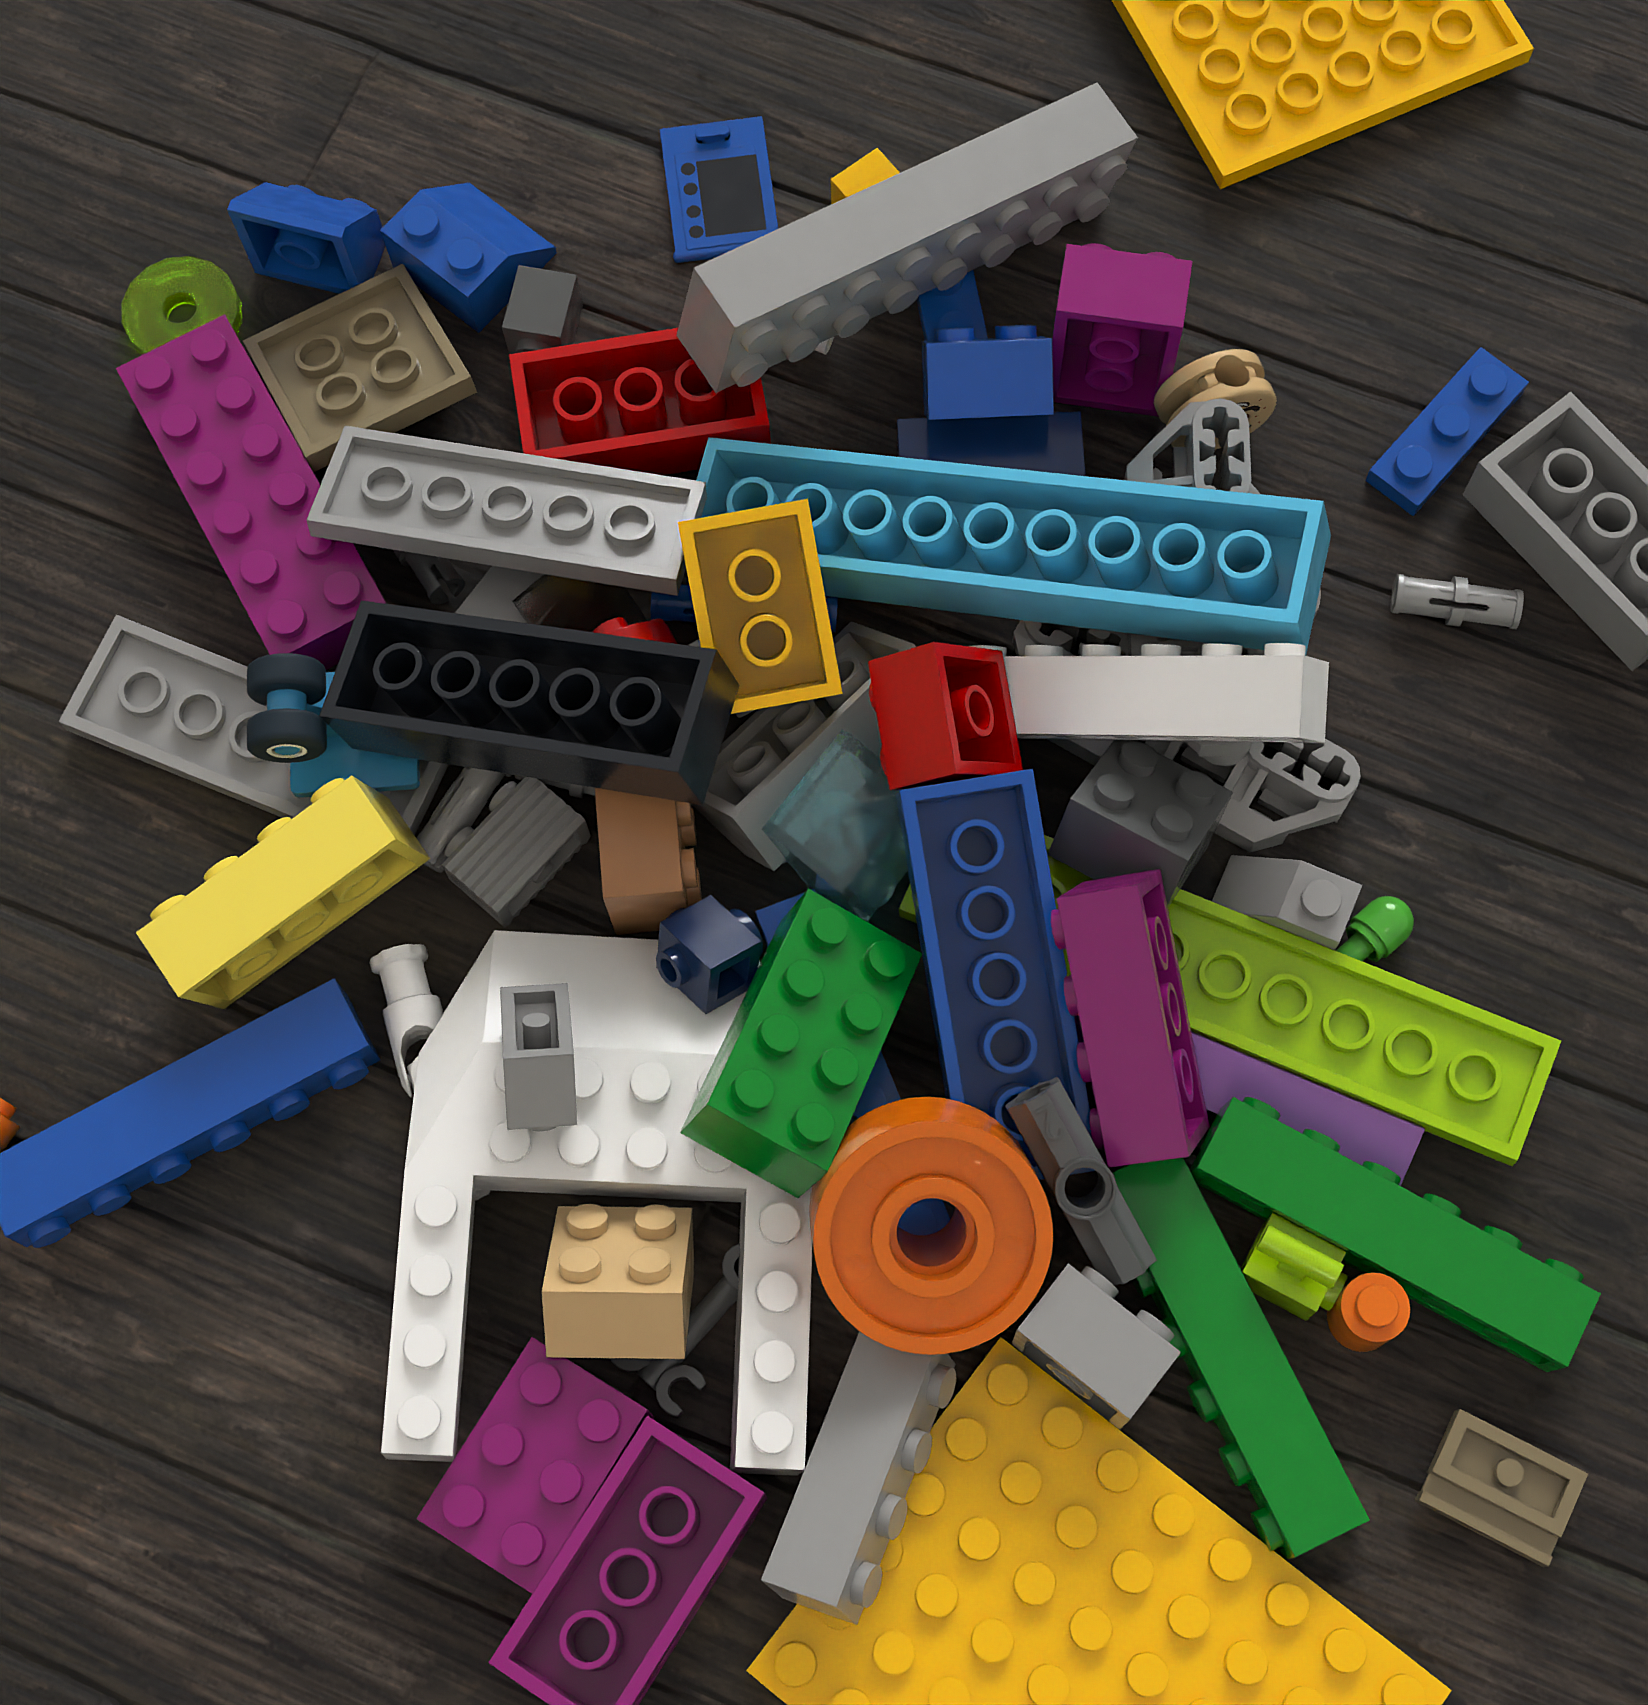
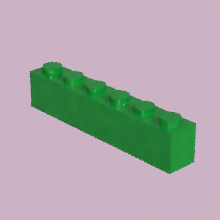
(1385, 1229)
(1237, 1365)

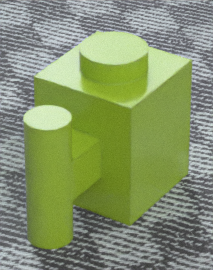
(1294, 1268)

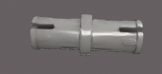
(1498, 605)

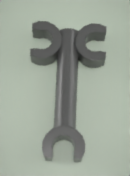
(663, 1373)

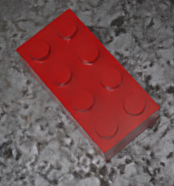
(629, 404)

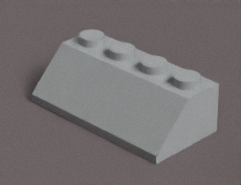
(782, 742)

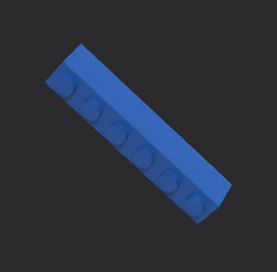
(181, 1113)

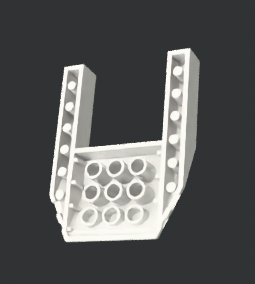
(636, 1079)

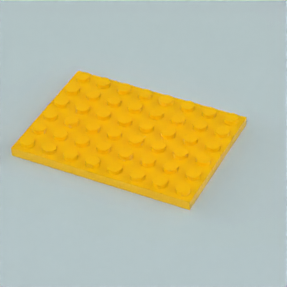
(1077, 1573)

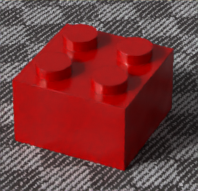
(943, 715)

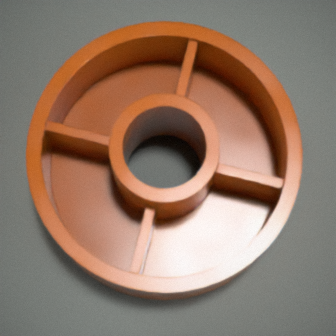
(943, 1286)

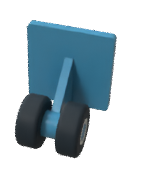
(296, 734)

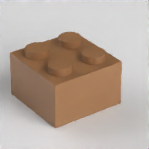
(645, 859)

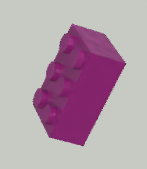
(1117, 327)
(532, 1465)

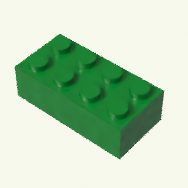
(802, 1045)

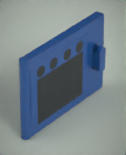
(717, 188)

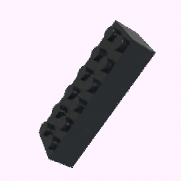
(532, 700)

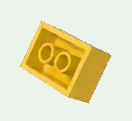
(763, 602)

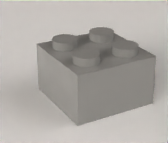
(1096, 1344)

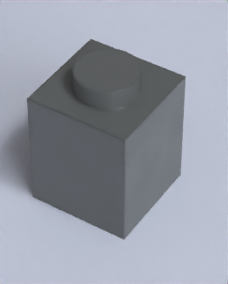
(542, 310)

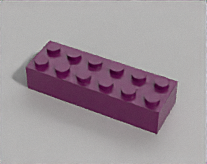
(249, 490)

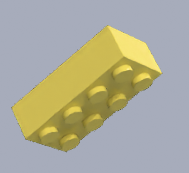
(281, 893)

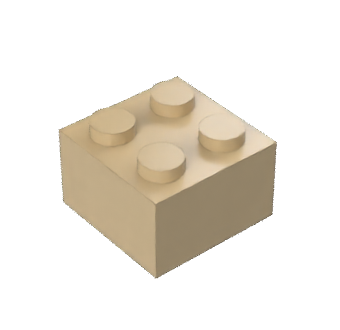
(619, 1282)

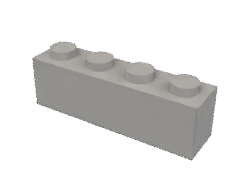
(859, 1479)

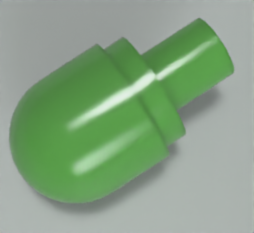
(1378, 929)

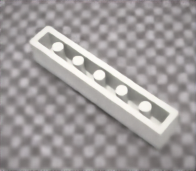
(1168, 694)

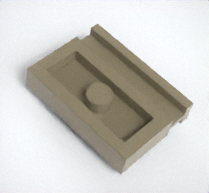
(1501, 1487)

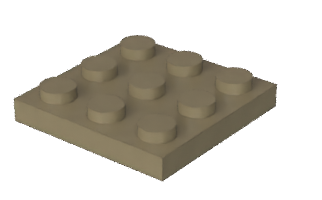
(359, 362)

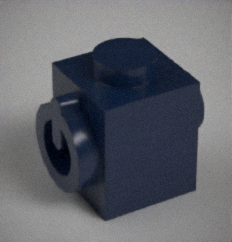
(708, 952)

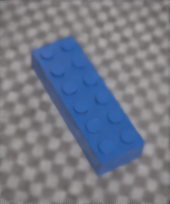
(990, 942)

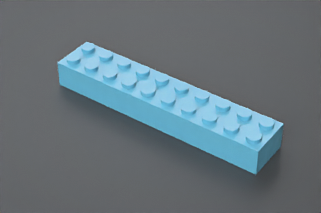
(1042, 542)

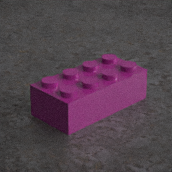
(1131, 1018)
(630, 1574)

